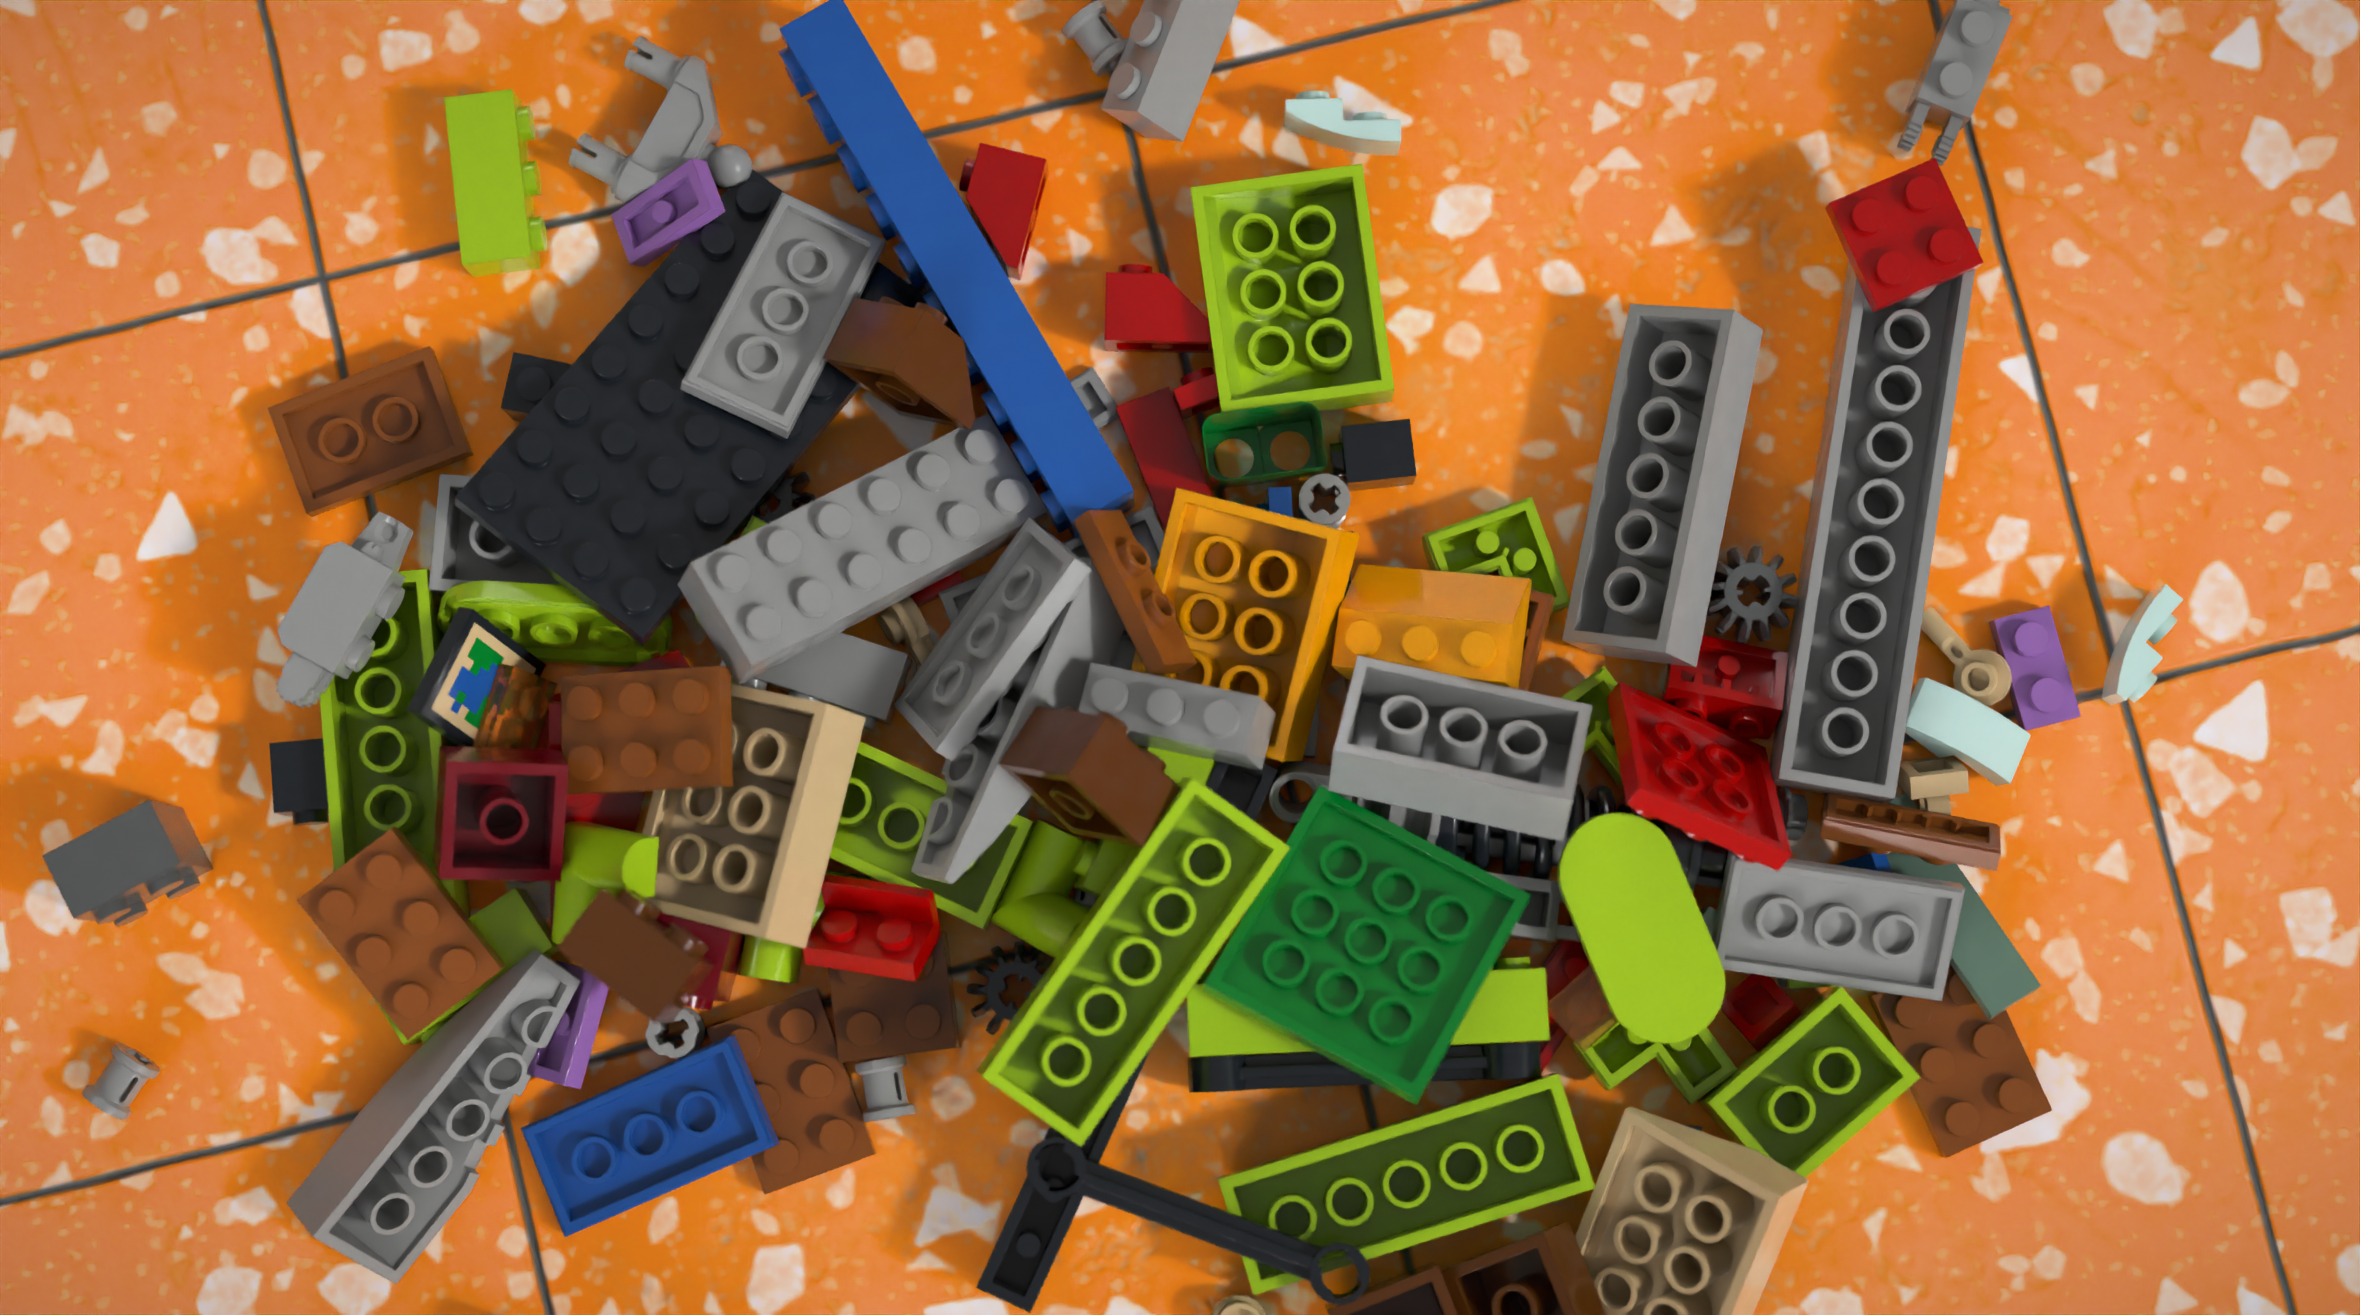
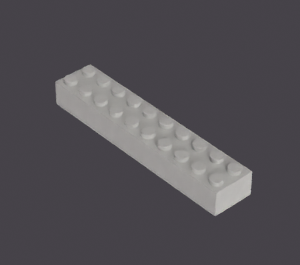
(1870, 540)

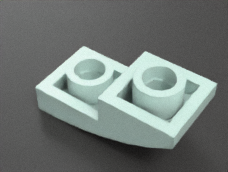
(1321, 120)
(2134, 659)
(1963, 727)

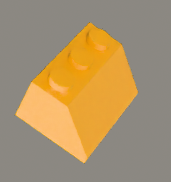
(1435, 622)

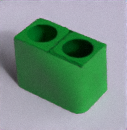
(1276, 419)

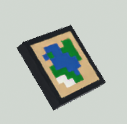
(462, 676)

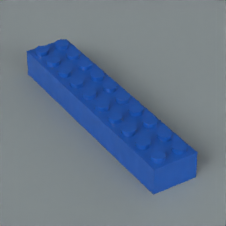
(954, 262)

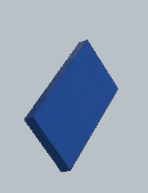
(650, 1135)

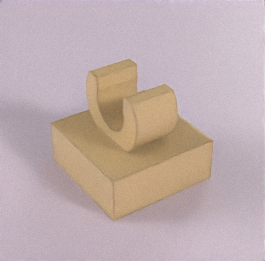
(1933, 781)

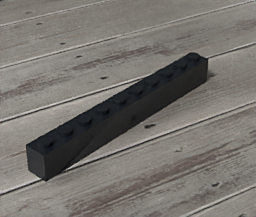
(1041, 1222)

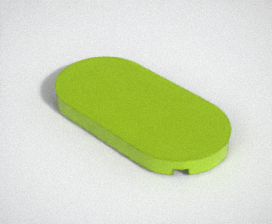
(552, 623)
(1641, 927)

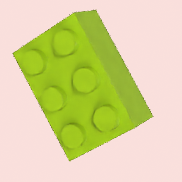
(1811, 1085)

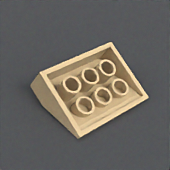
(761, 848)
(1684, 1221)

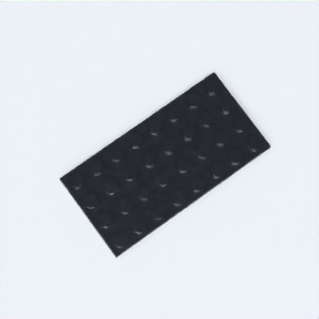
(626, 472)

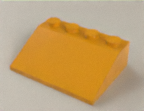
(1256, 604)

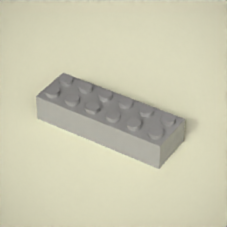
(1663, 483)
(860, 548)

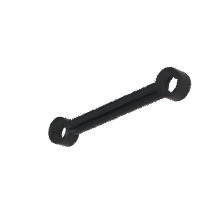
(1313, 1069)
(1198, 1220)

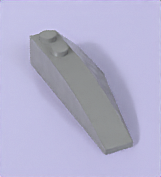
(979, 791)
(423, 1133)

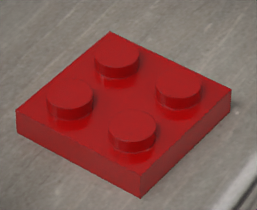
(1904, 235)

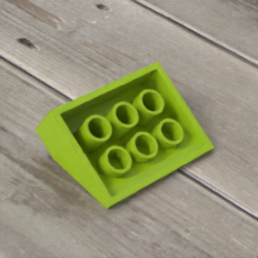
(1293, 290)

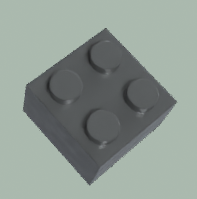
(129, 863)

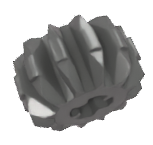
(1771, 593)

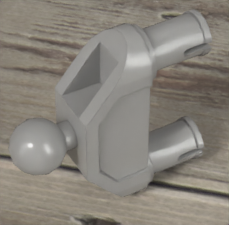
(680, 130)

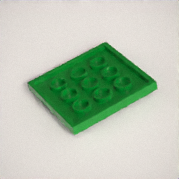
(1367, 944)

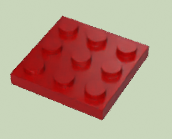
(1697, 777)

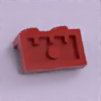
(1731, 686)
(874, 928)

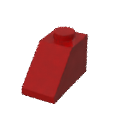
(1005, 200)
(1151, 314)

